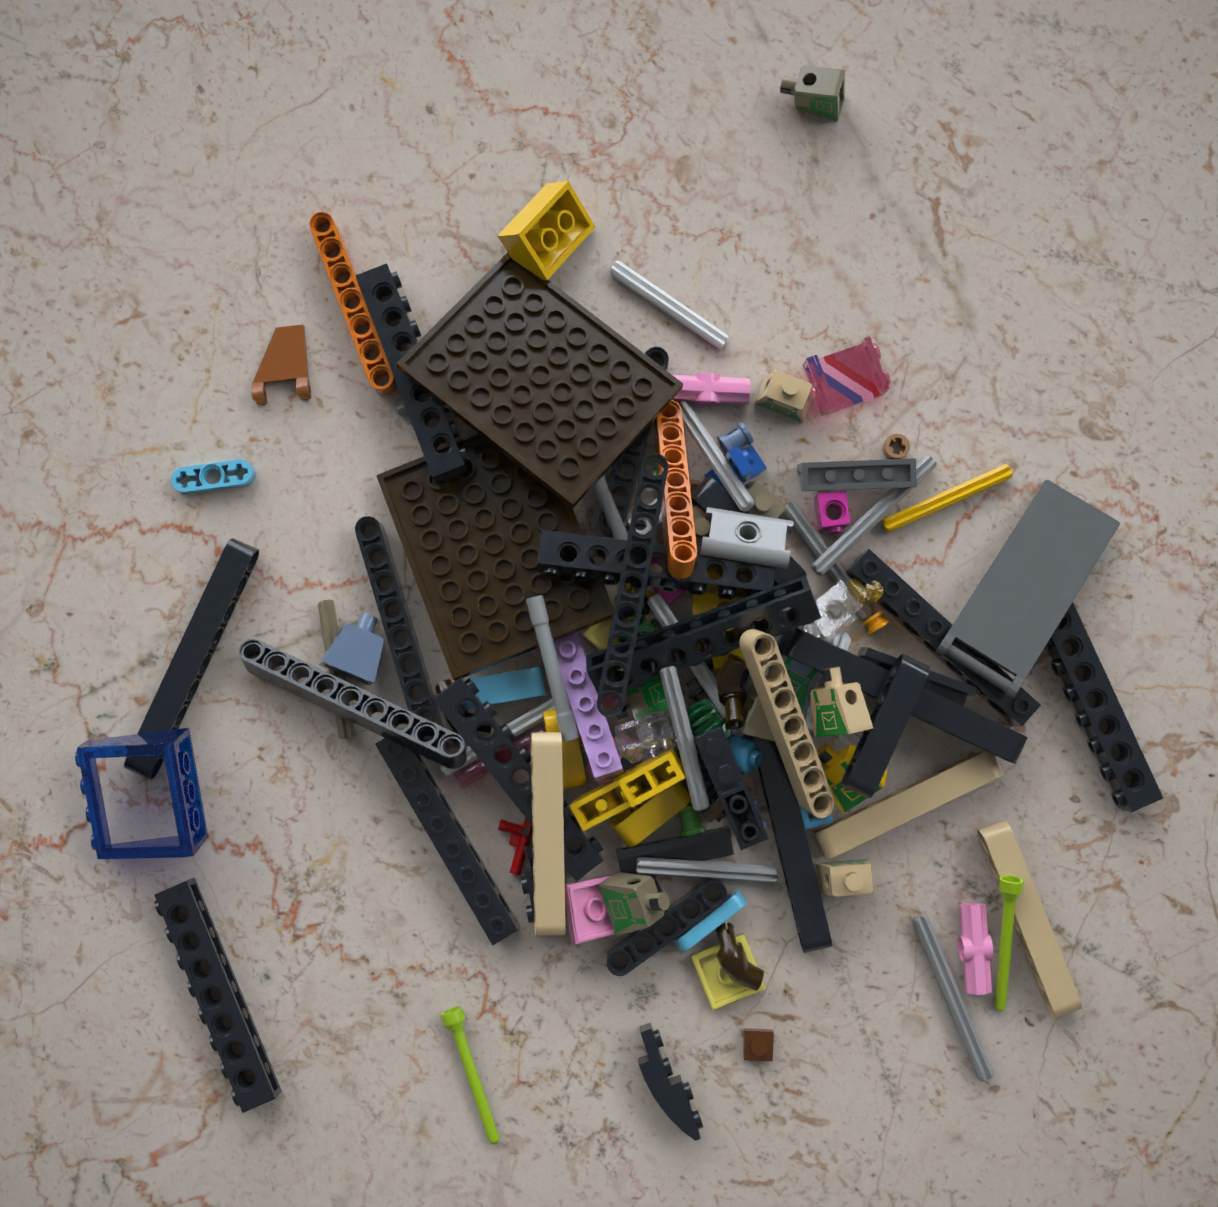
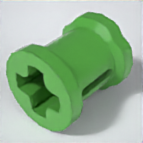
(690, 821)

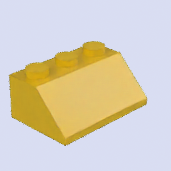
(547, 229)

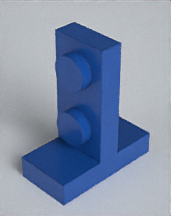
(744, 463)

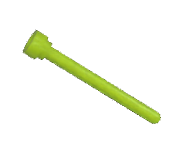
(1010, 888)
(453, 1019)

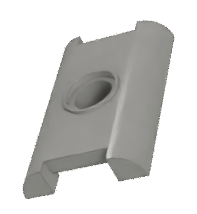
(764, 533)

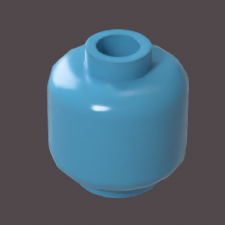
(746, 753)

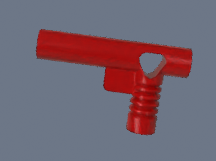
(517, 840)

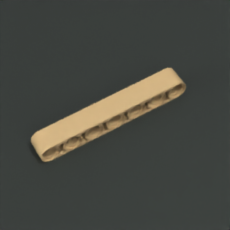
(778, 714)
(908, 803)
(548, 833)
(1031, 922)

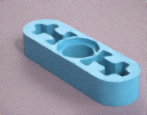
(194, 486)
(688, 939)

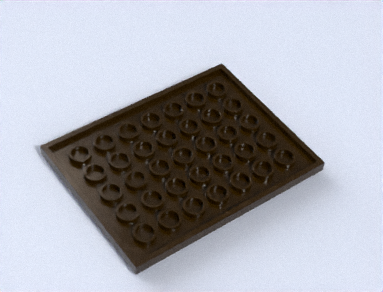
(540, 378)
(478, 554)

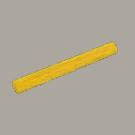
(947, 498)

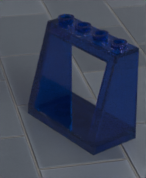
(183, 785)

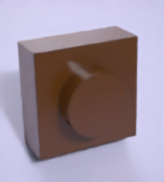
(758, 1044)

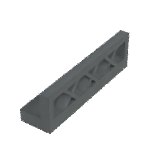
(858, 474)

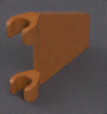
(283, 362)

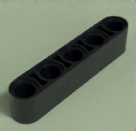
(713, 495)
(888, 723)
(659, 939)

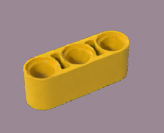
(571, 754)
(643, 819)

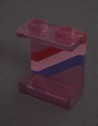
(847, 377)

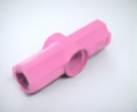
(711, 389)
(975, 948)

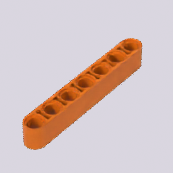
(347, 292)
(677, 494)

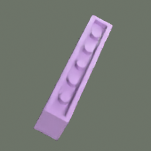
(583, 700)

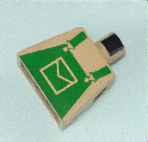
(785, 395)
(838, 706)
(845, 877)

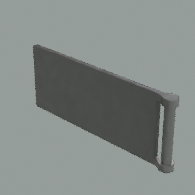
(1030, 586)

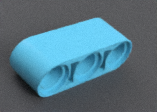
(509, 686)

